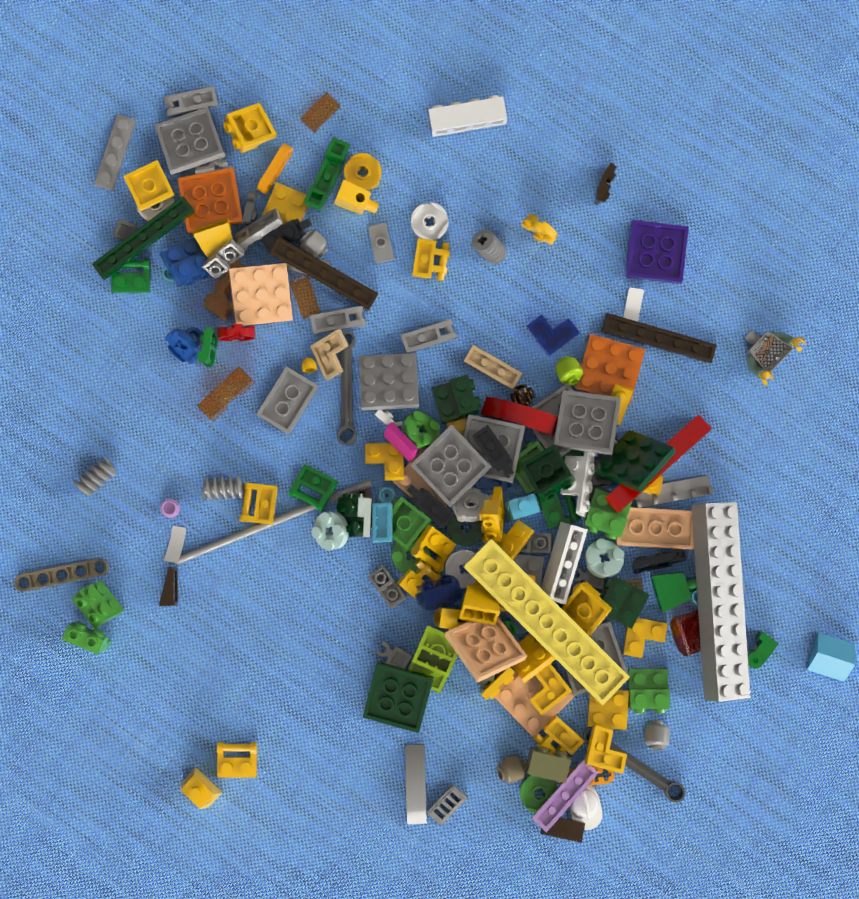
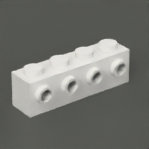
(467, 116)
(563, 562)

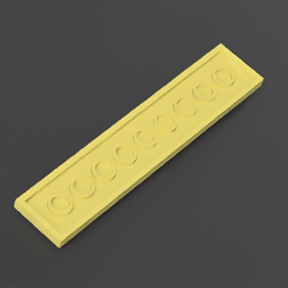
(546, 621)

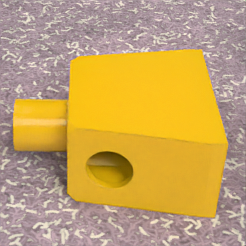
(347, 198)
(213, 236)
(479, 605)
(447, 618)
(199, 789)

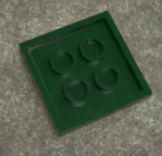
(635, 460)
(398, 697)

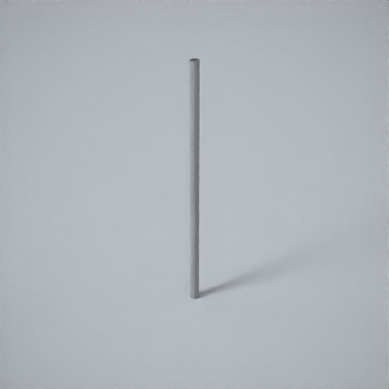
(260, 527)

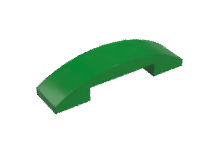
(327, 175)

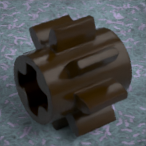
(522, 395)

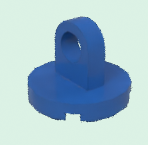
(183, 345)

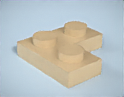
(325, 353)

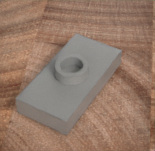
(381, 243)

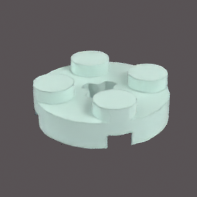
(321, 530)
(609, 549)

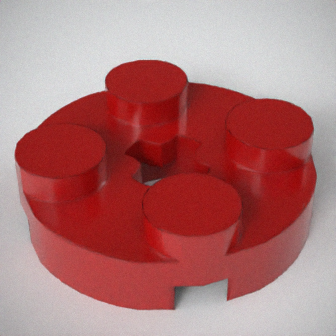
(236, 332)

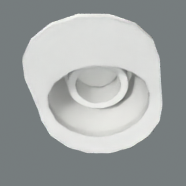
(587, 808)

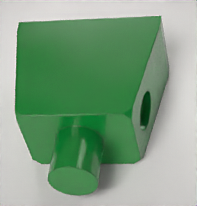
(672, 589)

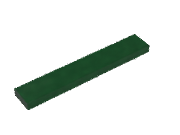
(143, 237)

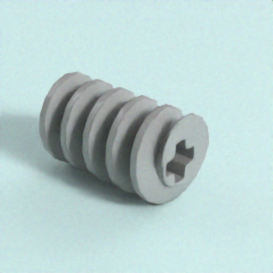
(489, 246)
(96, 476)
(222, 488)

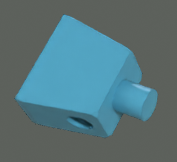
(522, 507)

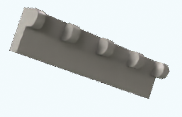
(676, 491)

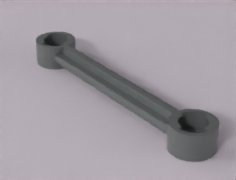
(346, 392)
(646, 772)

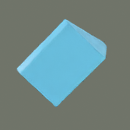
(832, 657)

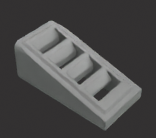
(462, 797)

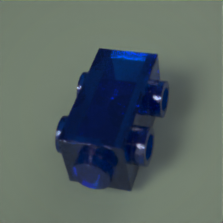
(438, 592)

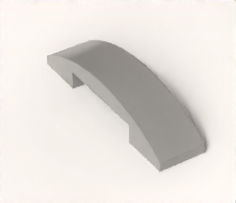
(415, 784)

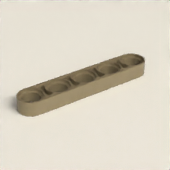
(52, 574)

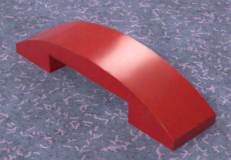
(520, 415)

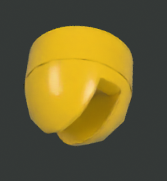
(308, 365)

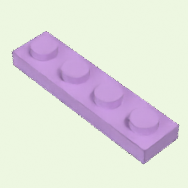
(564, 795)

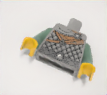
(769, 352)

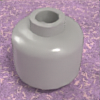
(313, 243)
(657, 735)

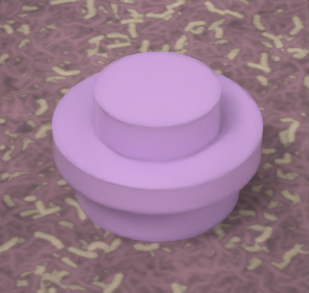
(170, 508)

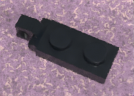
(289, 231)
(493, 450)
(431, 506)
(658, 561)

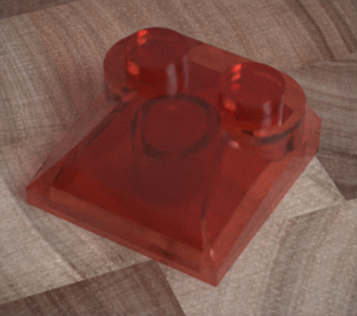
(686, 633)

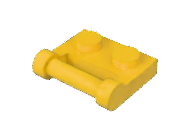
(264, 505)
(435, 542)
(236, 766)

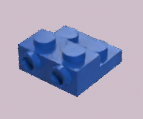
(185, 262)

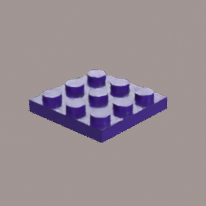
(656, 251)

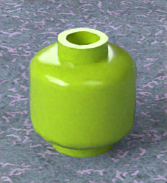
(568, 370)

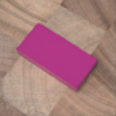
(400, 441)

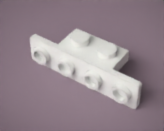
(582, 469)

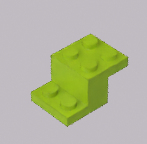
(434, 657)

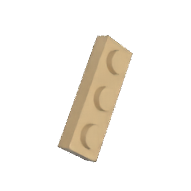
(492, 367)

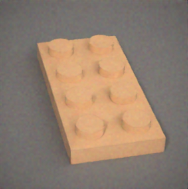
(658, 529)

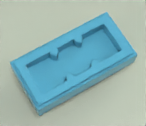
(382, 522)

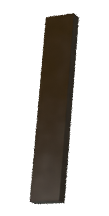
(323, 272)
(658, 338)

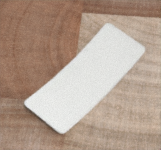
(633, 304)
(175, 544)

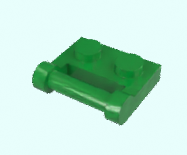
(133, 281)
(209, 348)
(317, 482)
(553, 511)

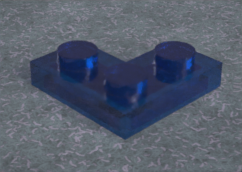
(549, 338)

